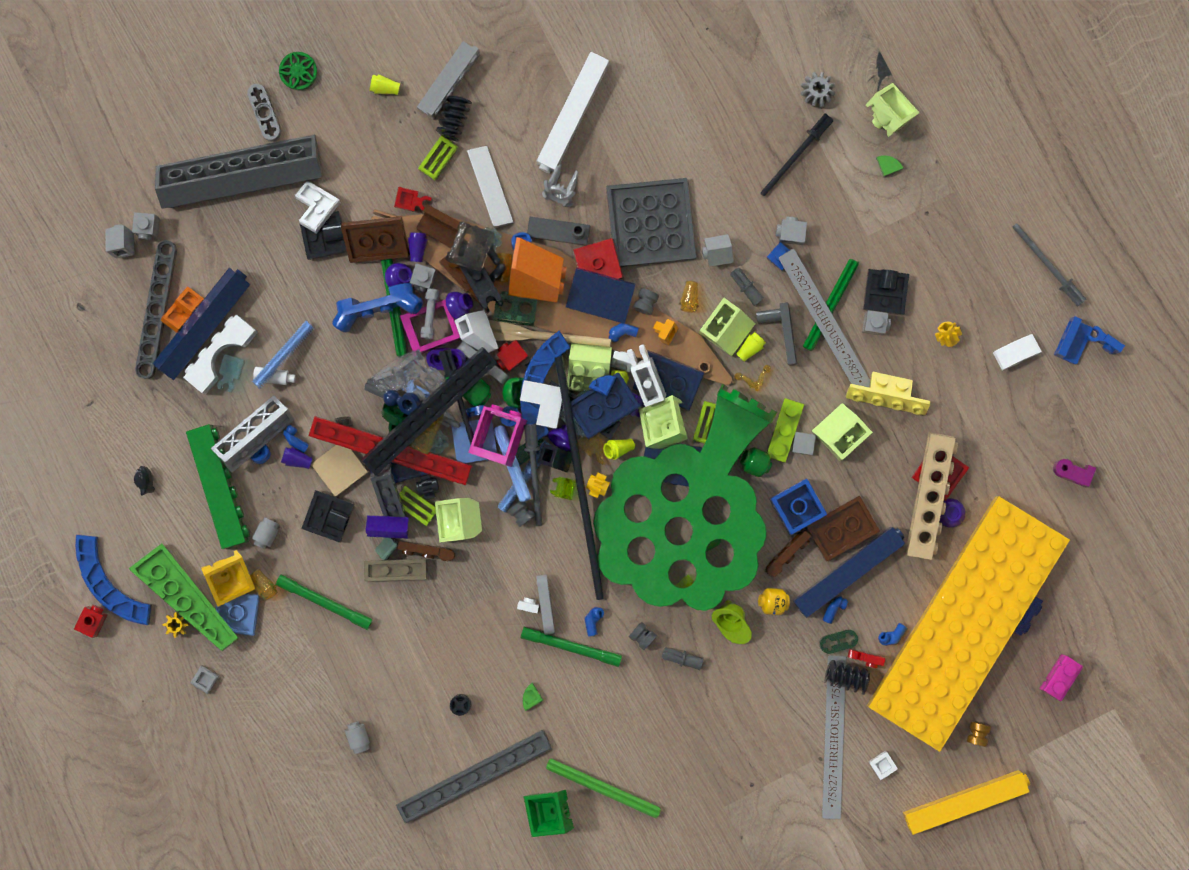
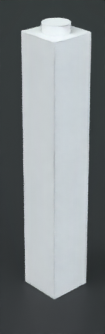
(572, 112)

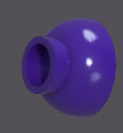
(398, 274)
(458, 304)
(559, 438)
(954, 513)

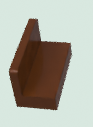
(438, 226)

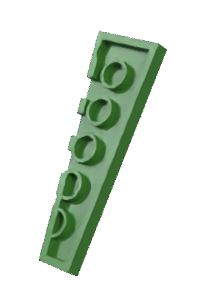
(176, 588)

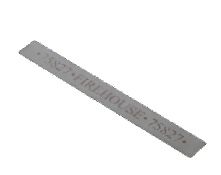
(824, 319)
(833, 747)

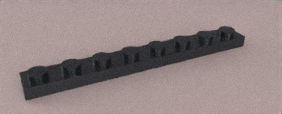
(428, 411)

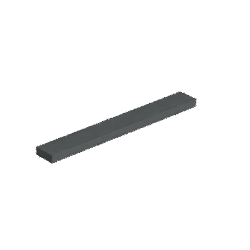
(473, 776)

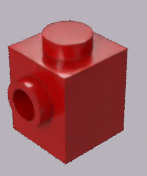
(511, 356)
(91, 621)

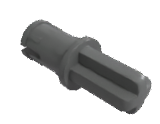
(746, 286)
(682, 658)

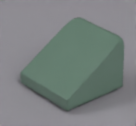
(386, 548)

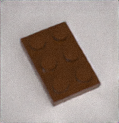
(375, 239)
(843, 528)

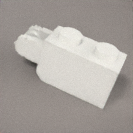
(646, 377)

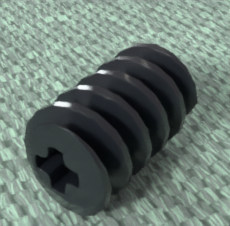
(452, 117)
(847, 676)

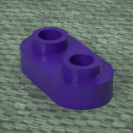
(432, 358)

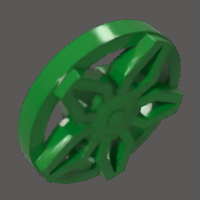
(298, 70)

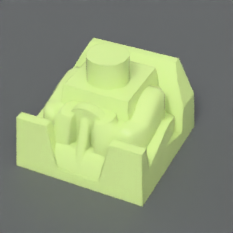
(891, 109)
(663, 423)
(458, 519)

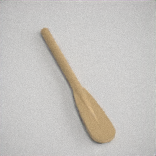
(511, 332)

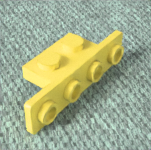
(890, 393)

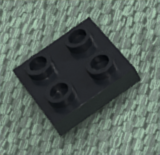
(327, 241)
(886, 291)
(327, 516)

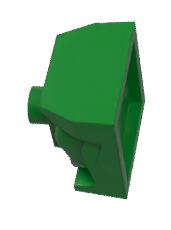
(548, 813)

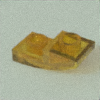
(424, 442)

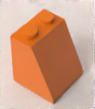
(536, 272)

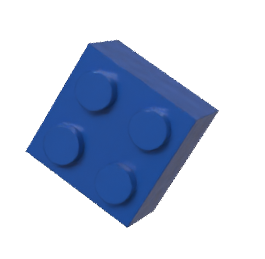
(798, 506)

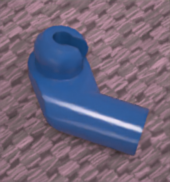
(621, 329)
(293, 441)
(831, 611)
(591, 619)
(894, 637)

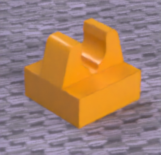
(666, 331)

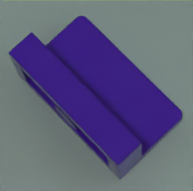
(387, 526)

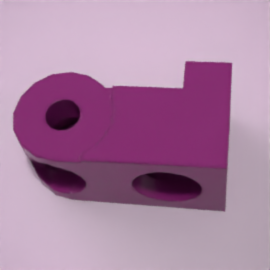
(1066, 470)

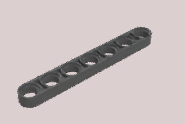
(154, 299)

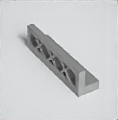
(448, 80)
(256, 435)

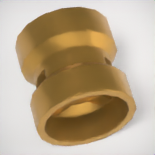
(978, 734)

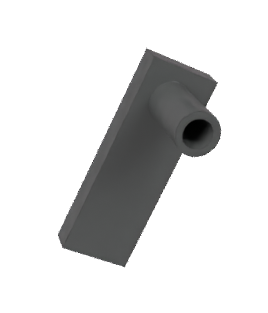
(558, 231)
(781, 314)
(387, 493)

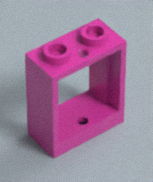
(412, 336)
(482, 430)

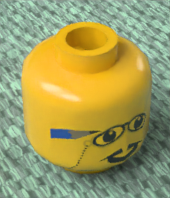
(774, 601)

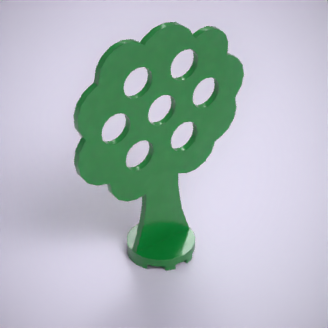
(707, 472)

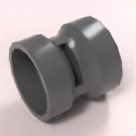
(645, 303)
(521, 512)
(642, 636)

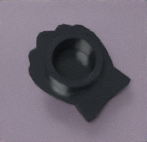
(144, 480)

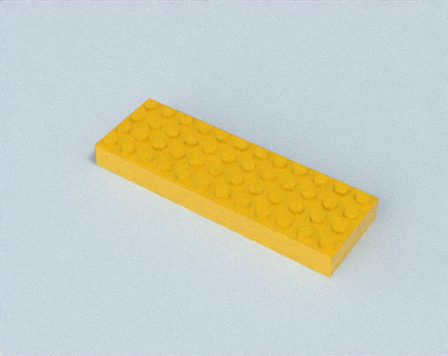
(968, 623)

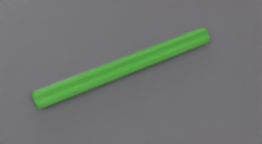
(603, 788)

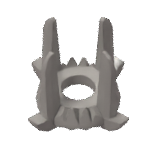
(552, 190)

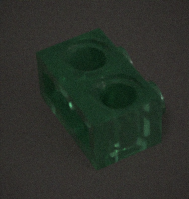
(514, 315)

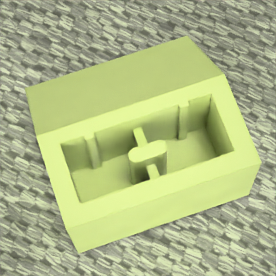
(727, 327)
(586, 365)
(842, 431)

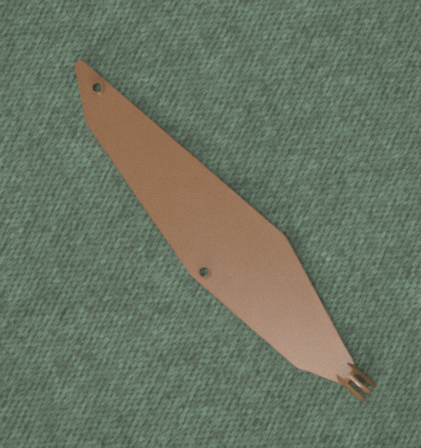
(685, 347)

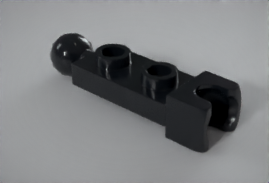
(481, 284)

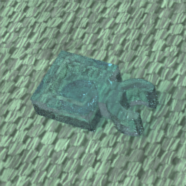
(231, 369)

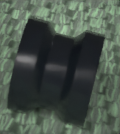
(458, 703)

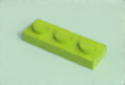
(785, 430)

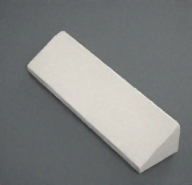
(490, 186)

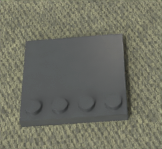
(651, 222)

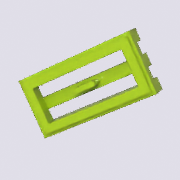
(447, 144)
(703, 439)
(415, 515)

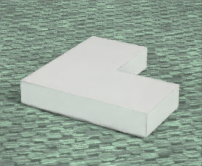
(320, 205)
(548, 398)

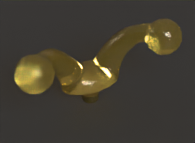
(766, 369)

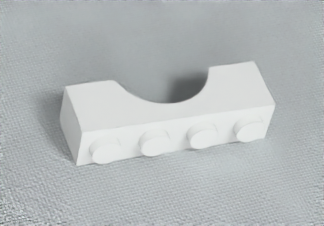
(203, 373)

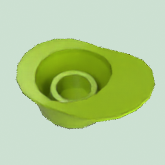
(732, 623)

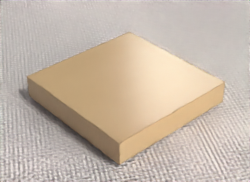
(339, 469)

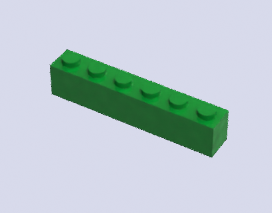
(217, 487)

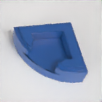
(603, 384)
(474, 411)

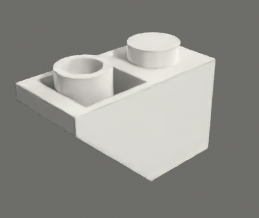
(476, 331)

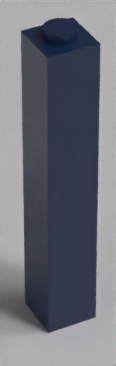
(201, 323)
(849, 571)

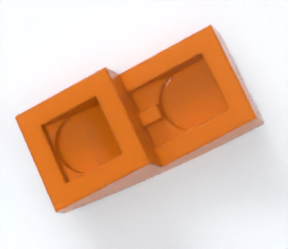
(182, 309)

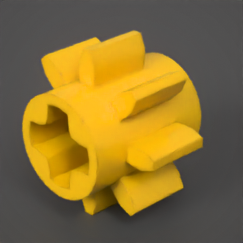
(948, 334)
(597, 485)
(172, 629)

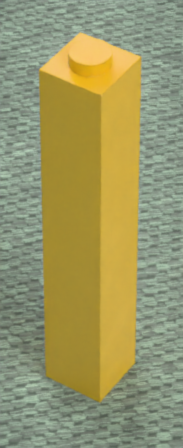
(966, 801)

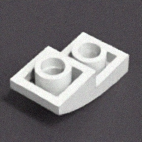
(1017, 352)

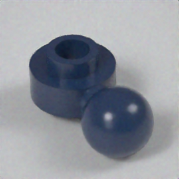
(392, 398)

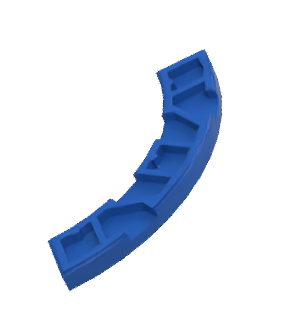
(537, 371)
(102, 588)

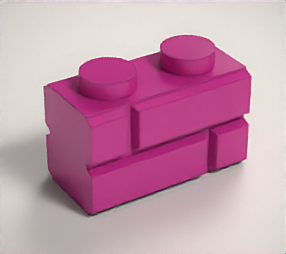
(1061, 677)

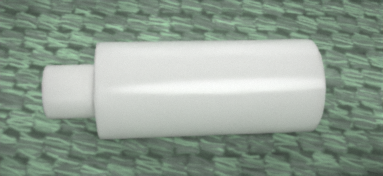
(280, 377)

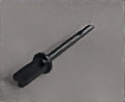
(815, 133)
(450, 368)

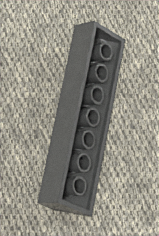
(238, 171)

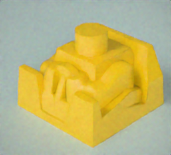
(228, 579)

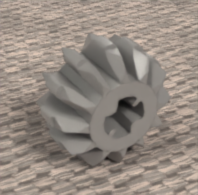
(821, 83)

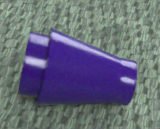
(417, 245)
(295, 458)

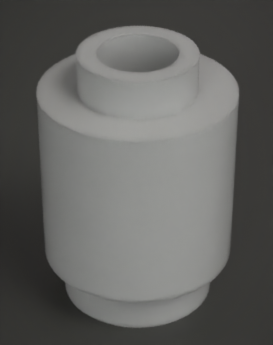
(265, 533)
(357, 737)

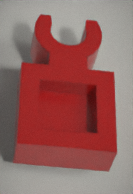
(408, 199)
(870, 659)

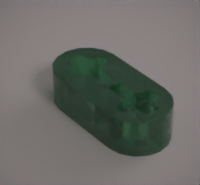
(839, 646)

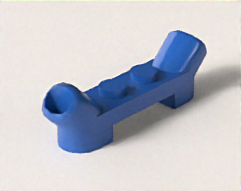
(400, 296)

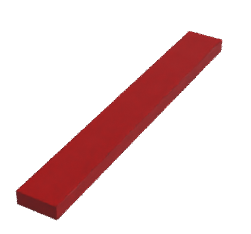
(364, 442)

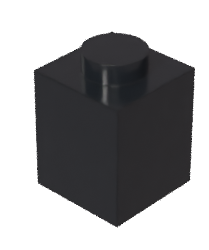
(555, 457)

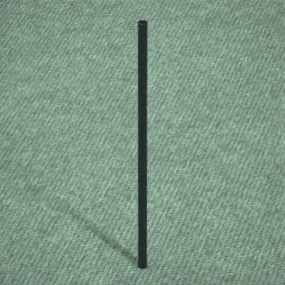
(579, 477)

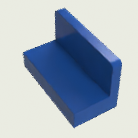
(1073, 340)

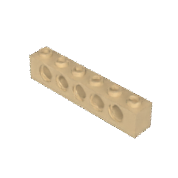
(928, 548)

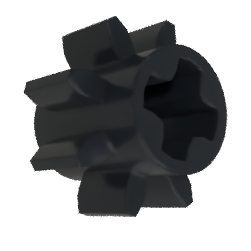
(427, 487)

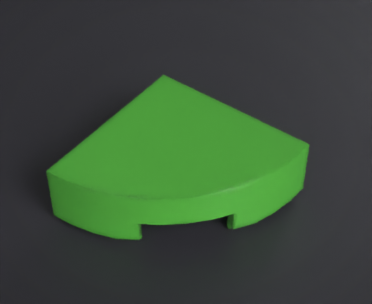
(888, 165)
(531, 697)

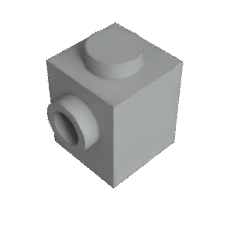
(145, 225)
(791, 231)
(119, 241)
(718, 250)
(423, 278)
(876, 323)

